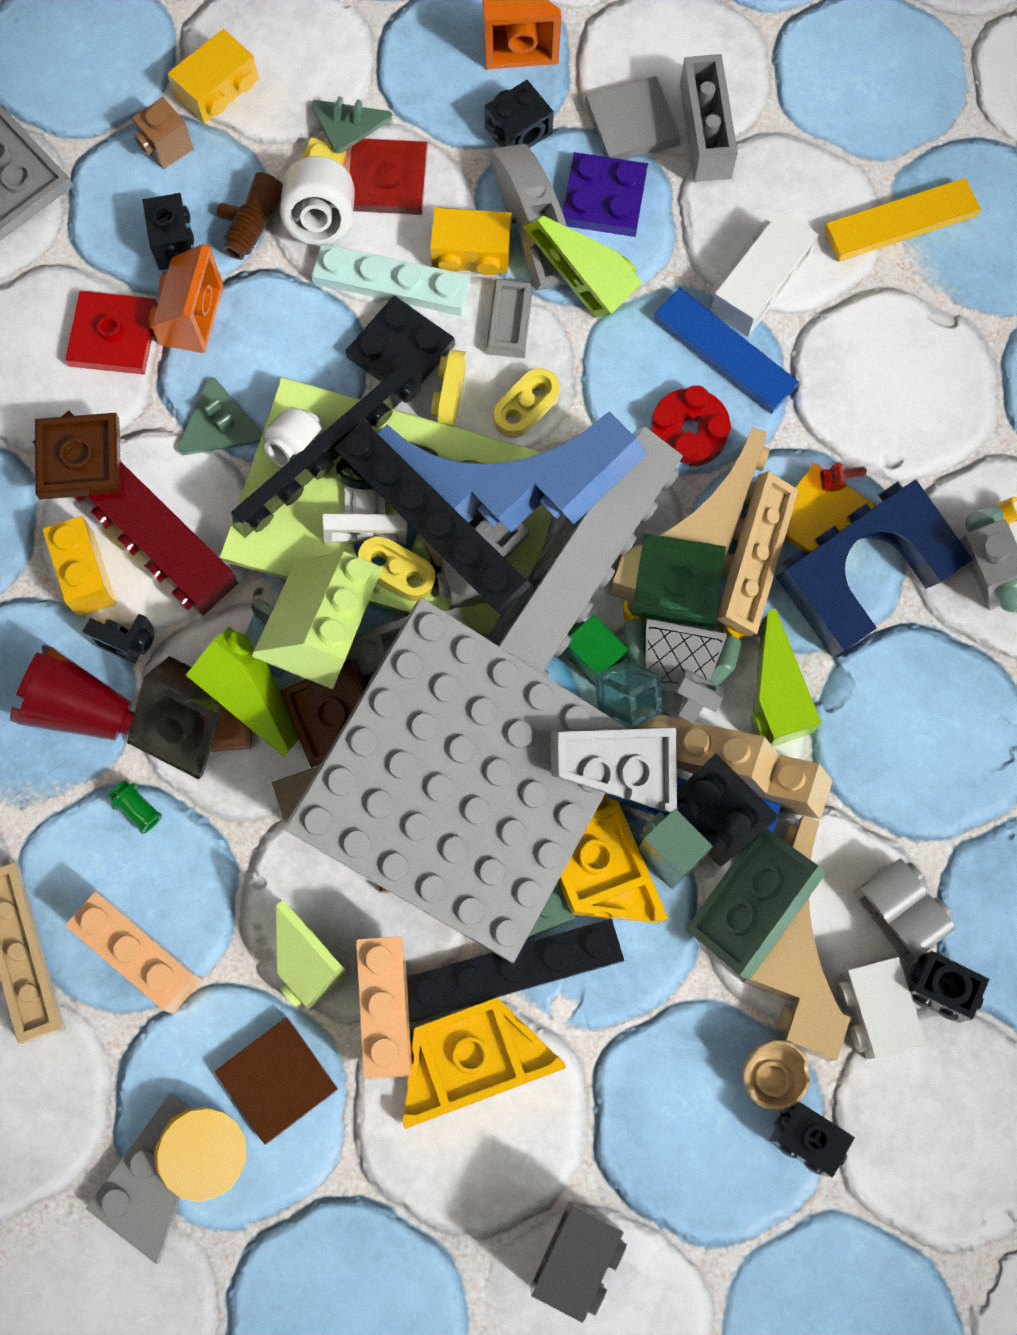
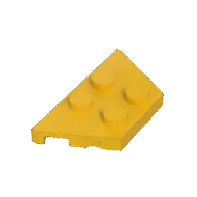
(608, 872)
(472, 1059)

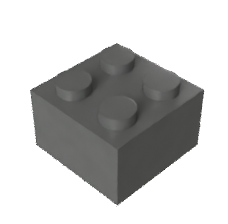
(577, 1263)

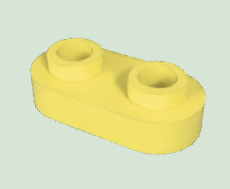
(452, 372)
(524, 404)
(399, 567)

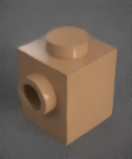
(162, 133)

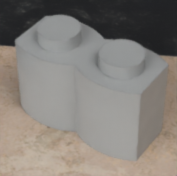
(905, 910)

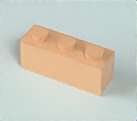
(133, 952)
(384, 1008)

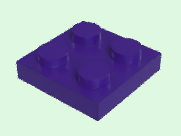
(604, 194)

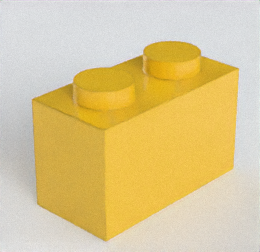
(213, 76)
(471, 240)
(79, 566)

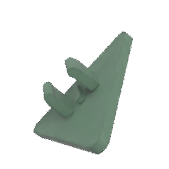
(346, 123)
(217, 423)

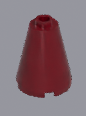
(70, 699)

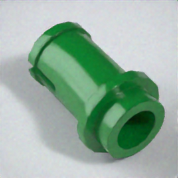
(134, 806)

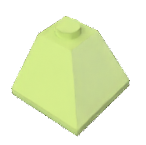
(304, 960)

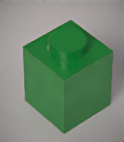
(594, 648)

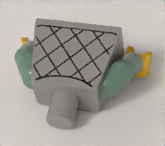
(994, 553)
(673, 647)

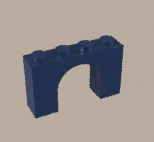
(903, 520)

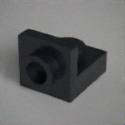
(118, 640)

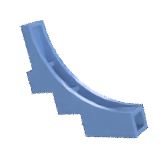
(562, 479)

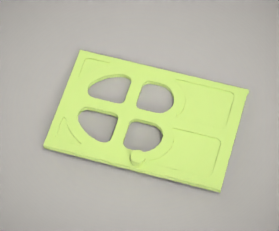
(298, 528)

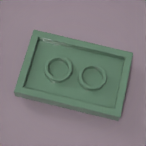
(755, 902)

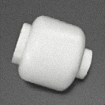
(290, 434)

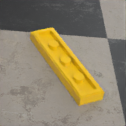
(901, 219)

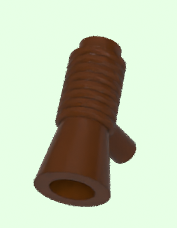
(251, 217)

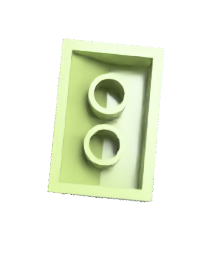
(318, 616)

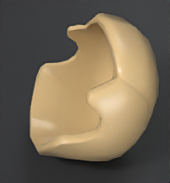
(776, 1075)

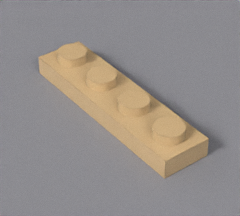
(757, 554)
(23, 963)

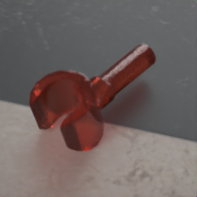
(835, 477)

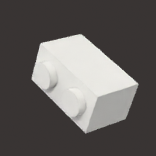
(880, 1009)

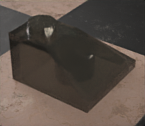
(175, 718)

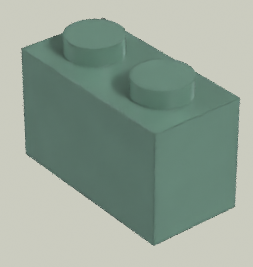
(672, 846)

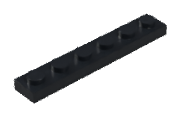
(318, 457)
(433, 517)
(493, 977)

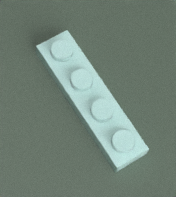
(386, 277)

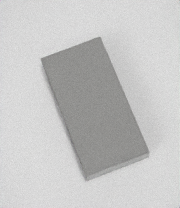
(509, 318)

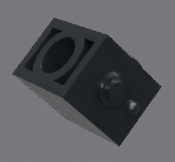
(518, 116)
(168, 227)
(962, 987)
(793, 1140)

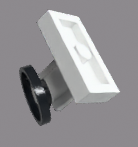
(363, 513)

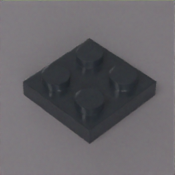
(395, 337)
(723, 809)

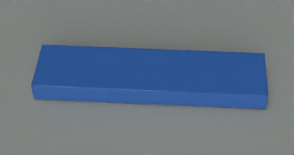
(726, 350)

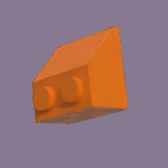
(520, 33)
(187, 300)

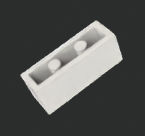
(762, 272)

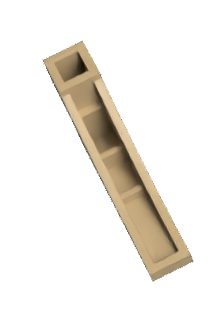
(714, 521)
(790, 781)
(796, 974)

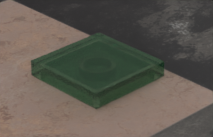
(678, 581)

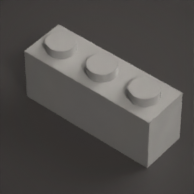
(708, 118)

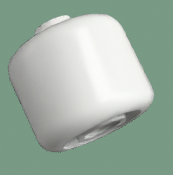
(317, 200)

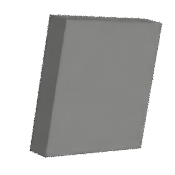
(632, 119)

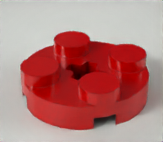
(697, 406)

